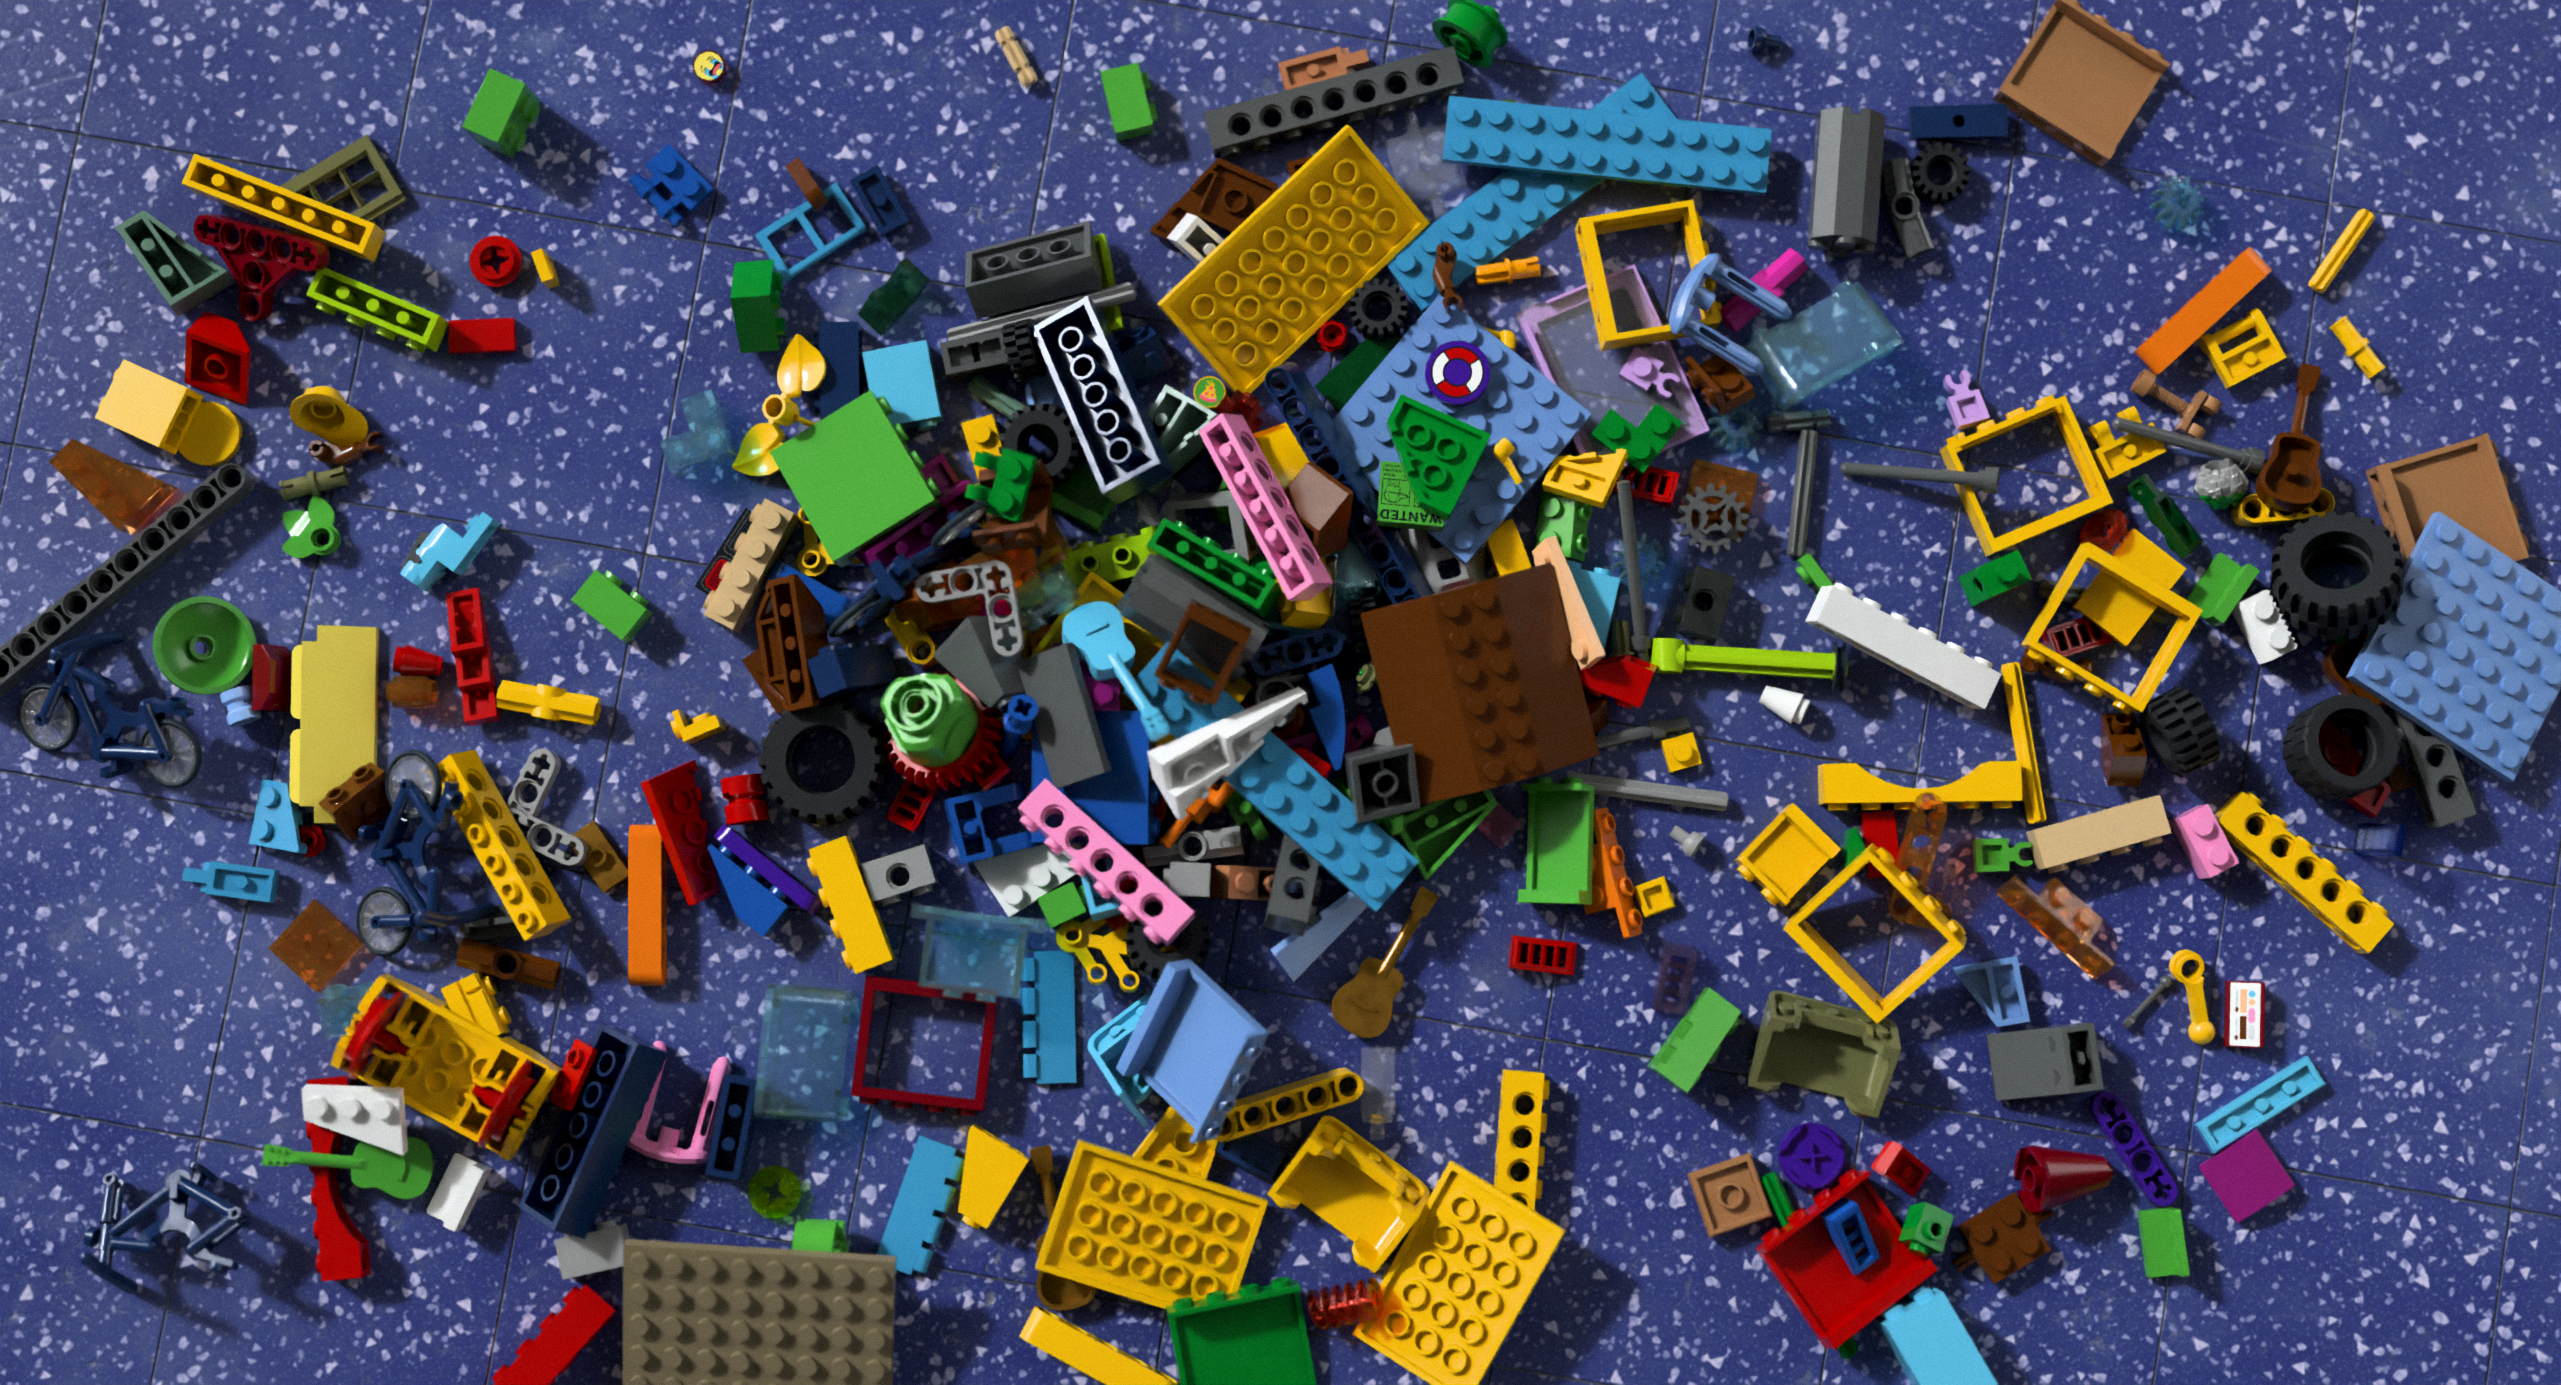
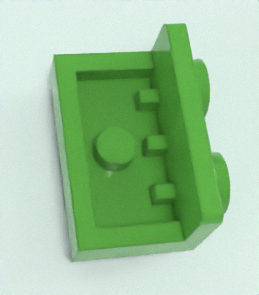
(1565, 520)

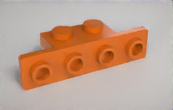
(1609, 881)

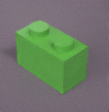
(1128, 102)
(612, 605)

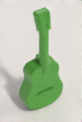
(370, 1165)

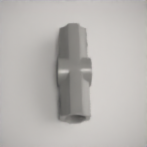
(1215, 844)

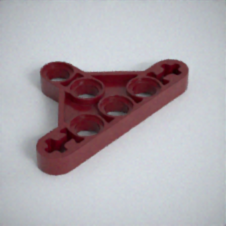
(246, 256)

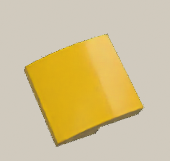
(1282, 452)

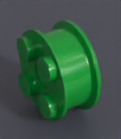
(1472, 31)

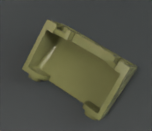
(1825, 1051)

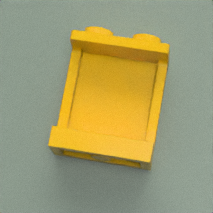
(1786, 855)

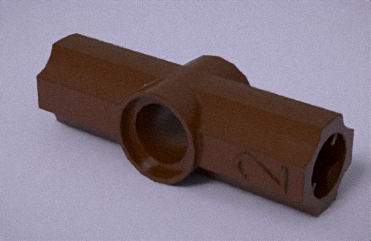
(488, 960)

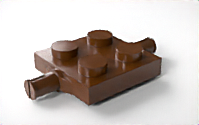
(2002, 1238)

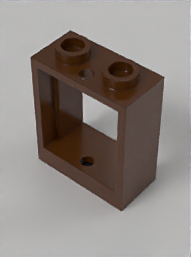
(1219, 622)

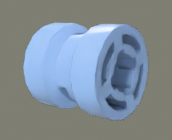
(239, 706)

